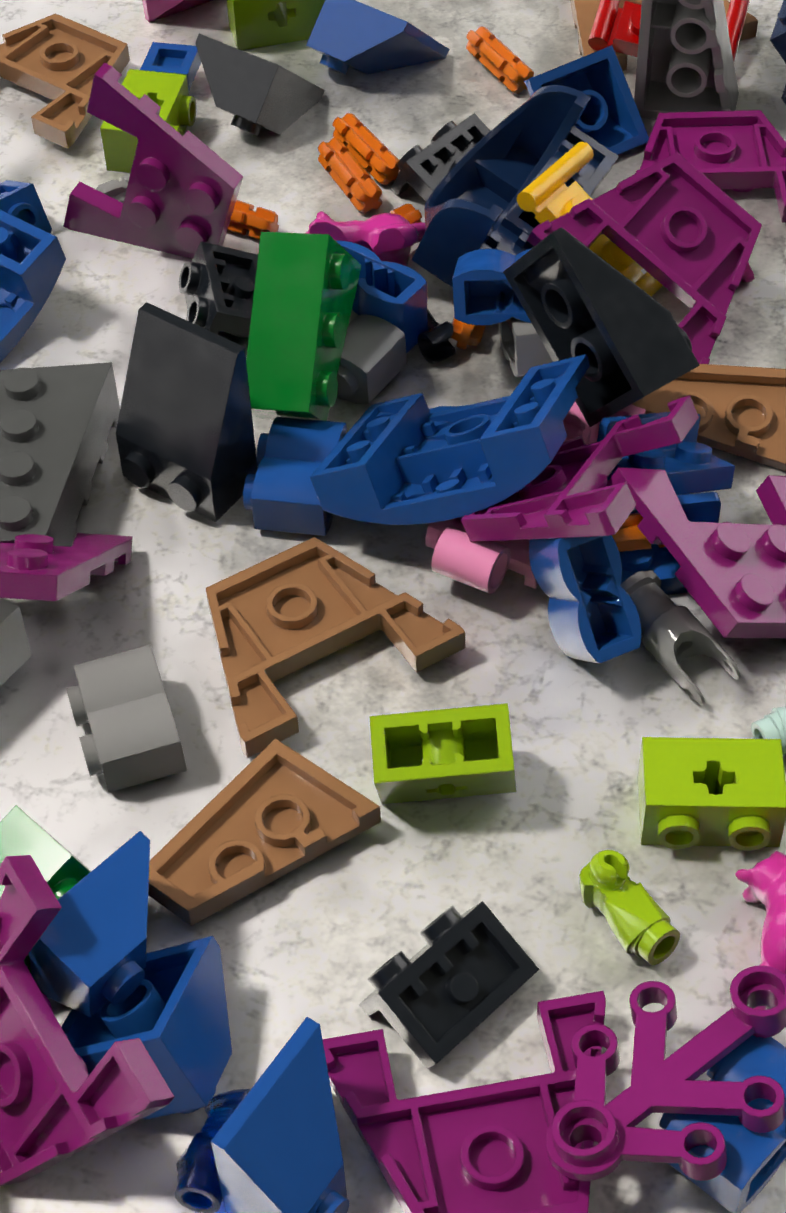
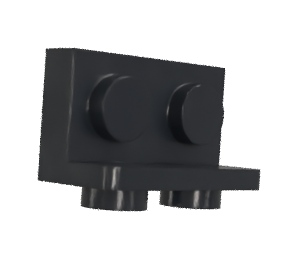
(428, 166)
(220, 288)
(450, 982)

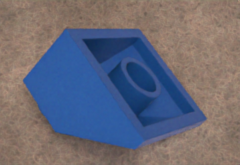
(369, 39)
(611, 112)
(100, 934)
(176, 1015)
(283, 1137)

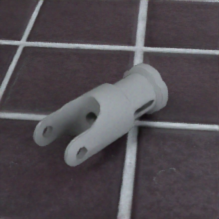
(673, 631)

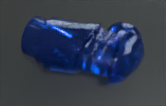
(197, 1172)

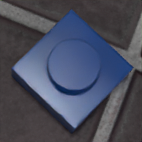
(173, 59)

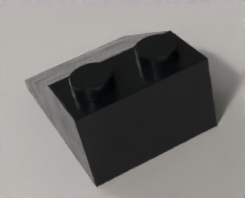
(596, 311)
(186, 414)

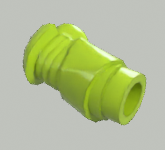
(627, 907)

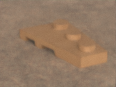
(737, 406)
(256, 831)

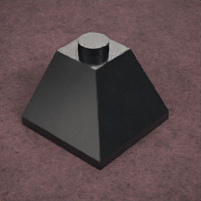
(254, 88)

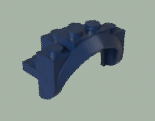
(478, 197)

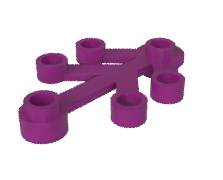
(668, 1084)

